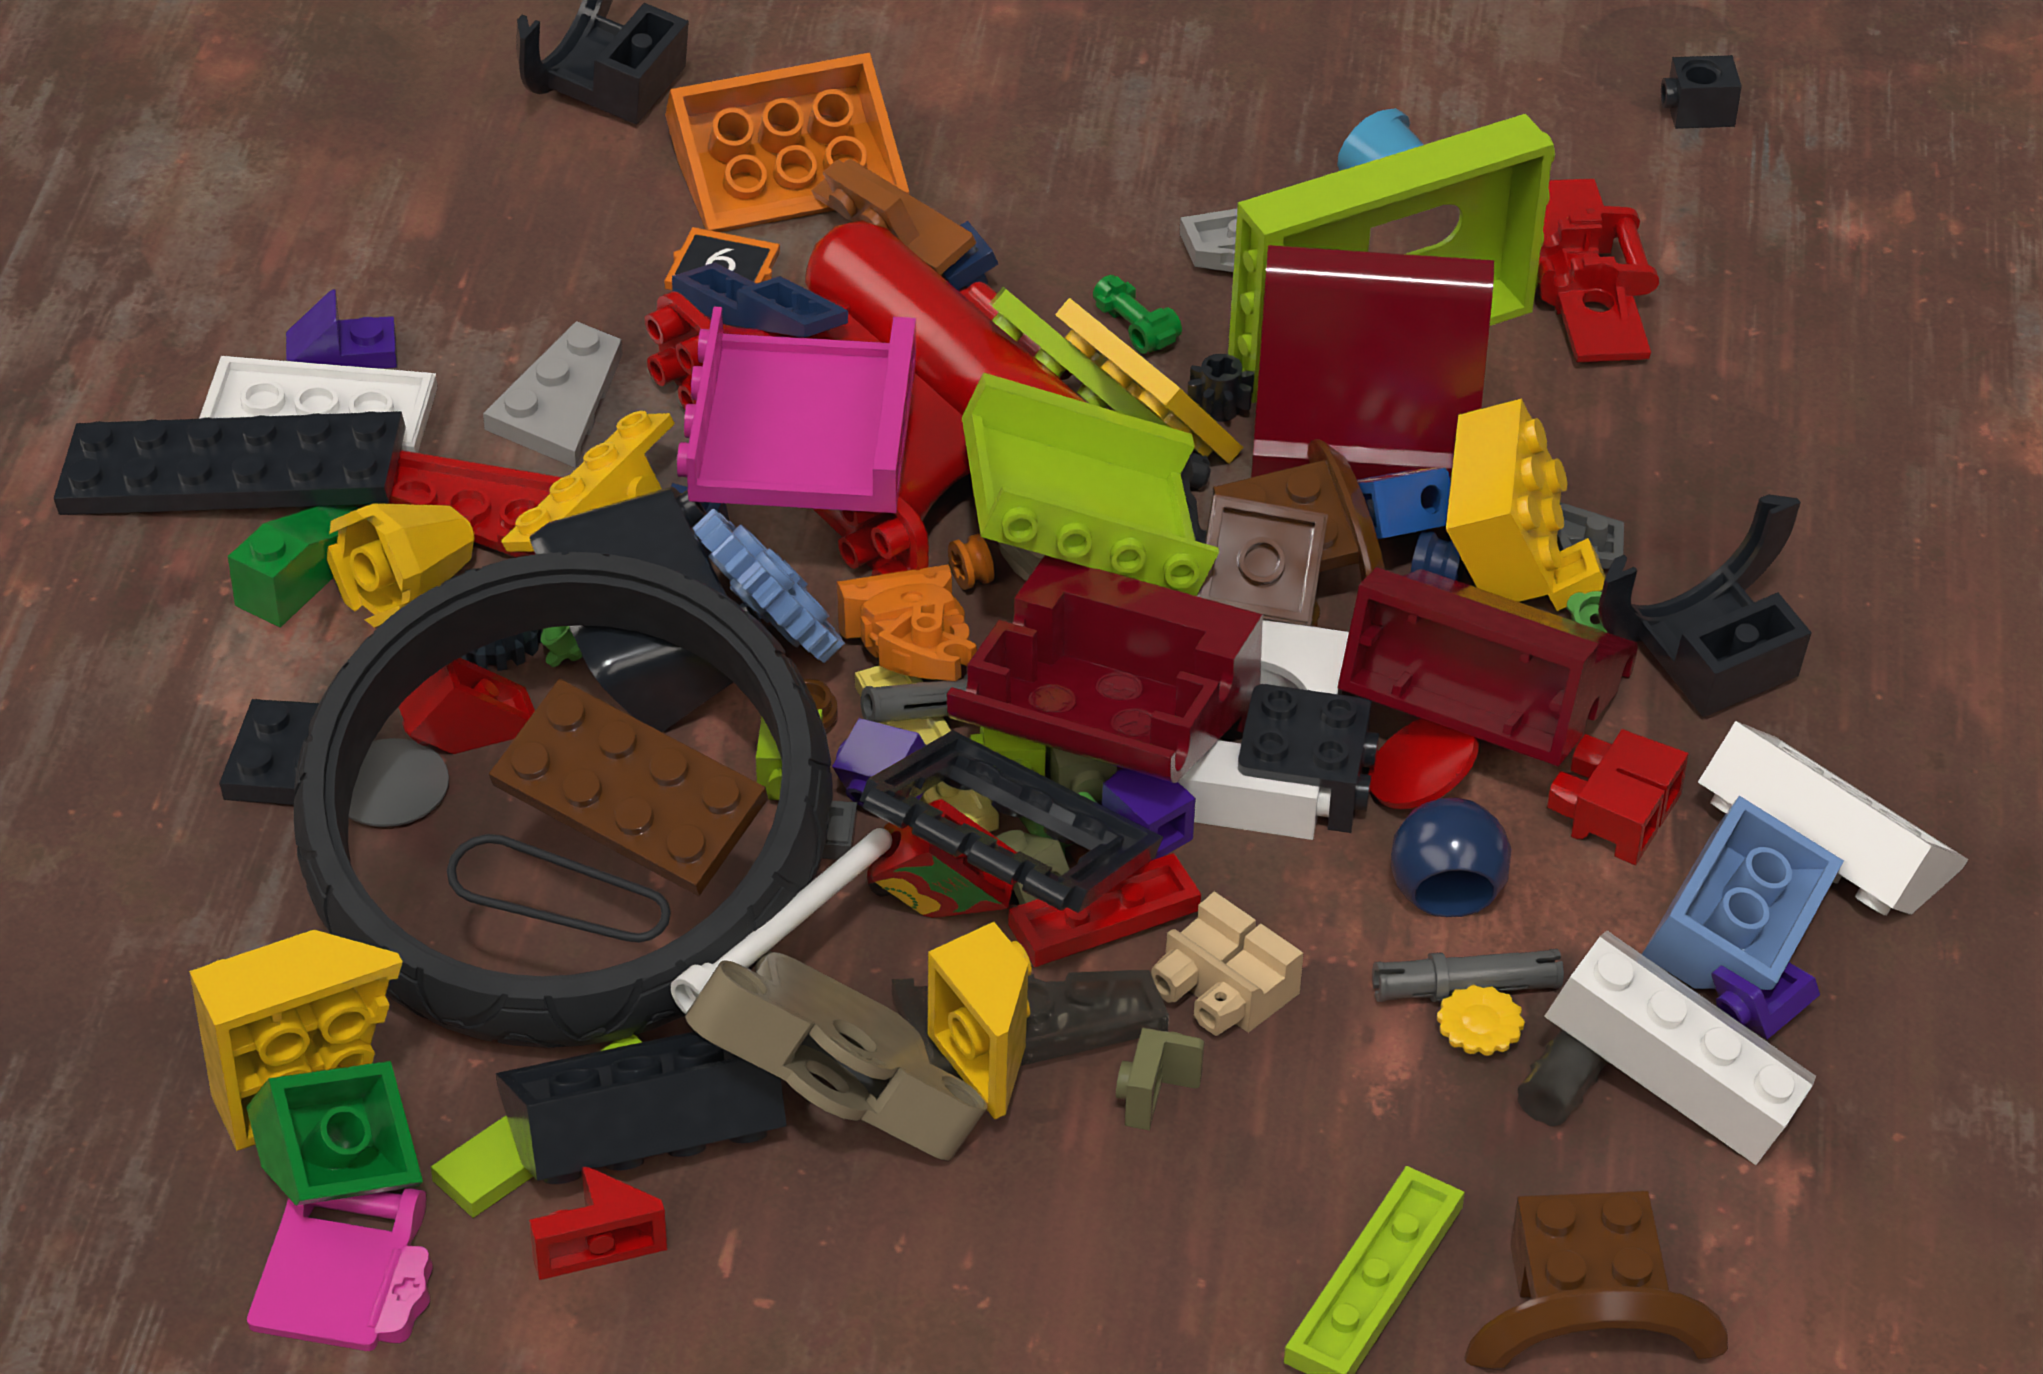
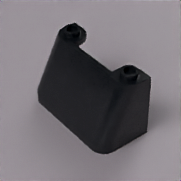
(639, 671)

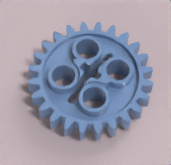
(768, 585)

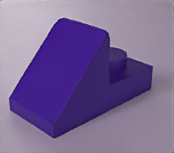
(325, 339)

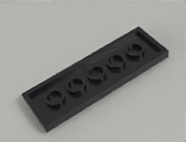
(231, 463)

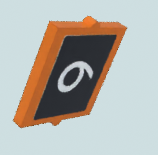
(739, 254)

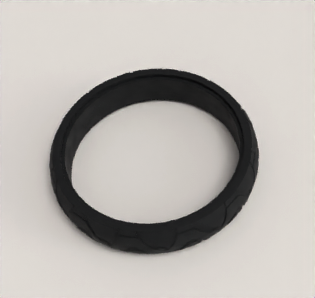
(501, 603)

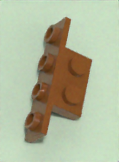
(868, 197)

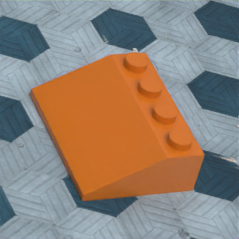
(765, 138)

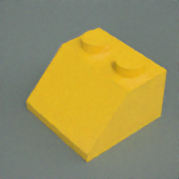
(981, 1010)

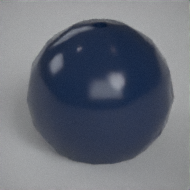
(1451, 857)

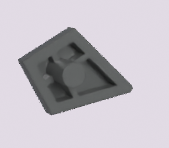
(1603, 532)

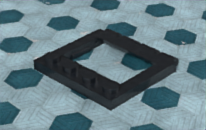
(1115, 843)

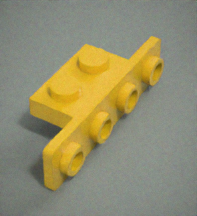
(607, 476)

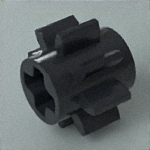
(1221, 386)

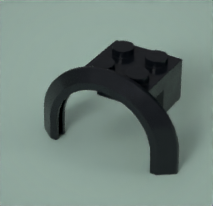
(607, 62)
(1714, 635)

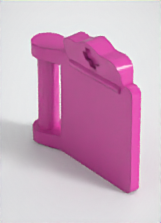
(345, 1279)

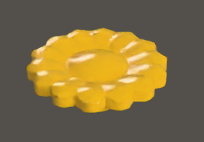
(1480, 1020)

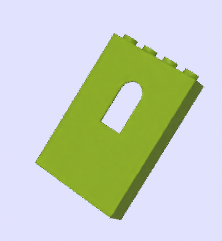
(1489, 173)

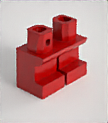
(1626, 793)

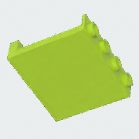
(1083, 484)

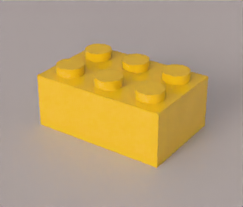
(1506, 501)

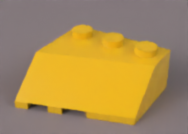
(287, 1013)

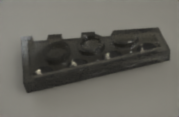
(1064, 1016)

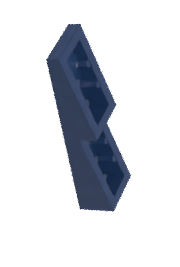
(767, 306)

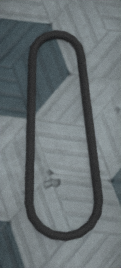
(551, 917)

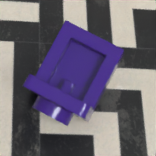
(1764, 1009)

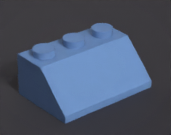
(1743, 901)

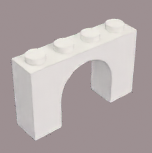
(1224, 797)

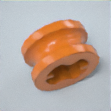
(971, 561)

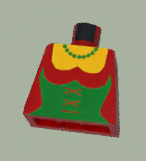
(934, 879)

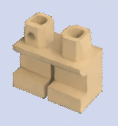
(1230, 966)

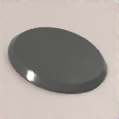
(398, 783)

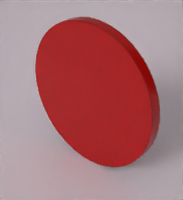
(1421, 764)

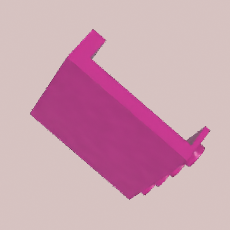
(798, 420)

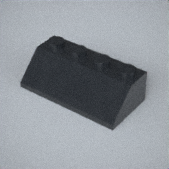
(636, 1105)

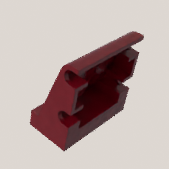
(1369, 357)
(1480, 662)
(1114, 670)

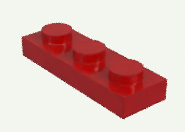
(1141, 901)

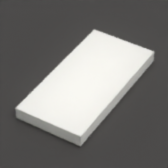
(297, 388)

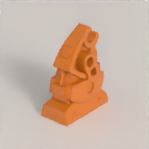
(908, 622)

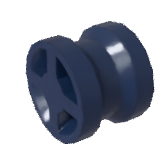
(1437, 556)

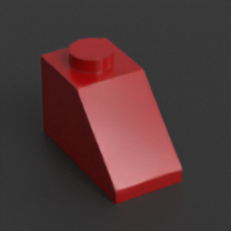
(465, 708)

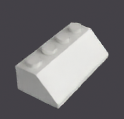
(1880, 850)
(1681, 1047)

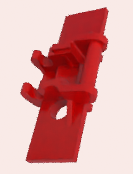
(1573, 272)

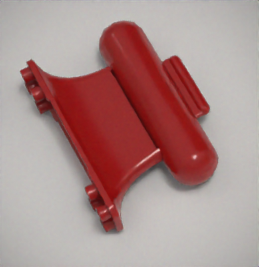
(956, 342)

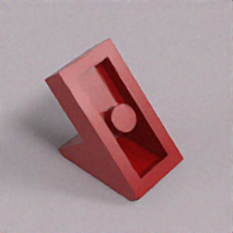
(610, 1229)

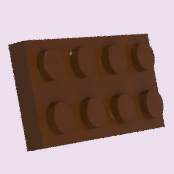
(629, 786)

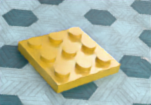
(1146, 382)

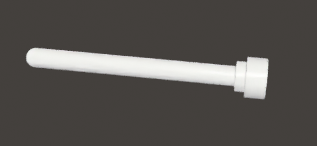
(806, 902)

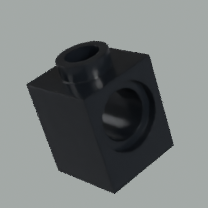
(1702, 91)

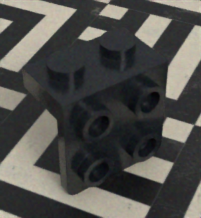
(1312, 742)

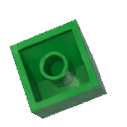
(334, 1133)

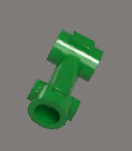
(1147, 329)

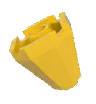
(396, 554)

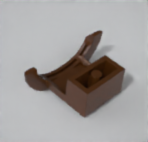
(1325, 488)
(1587, 1268)

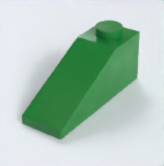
(284, 563)

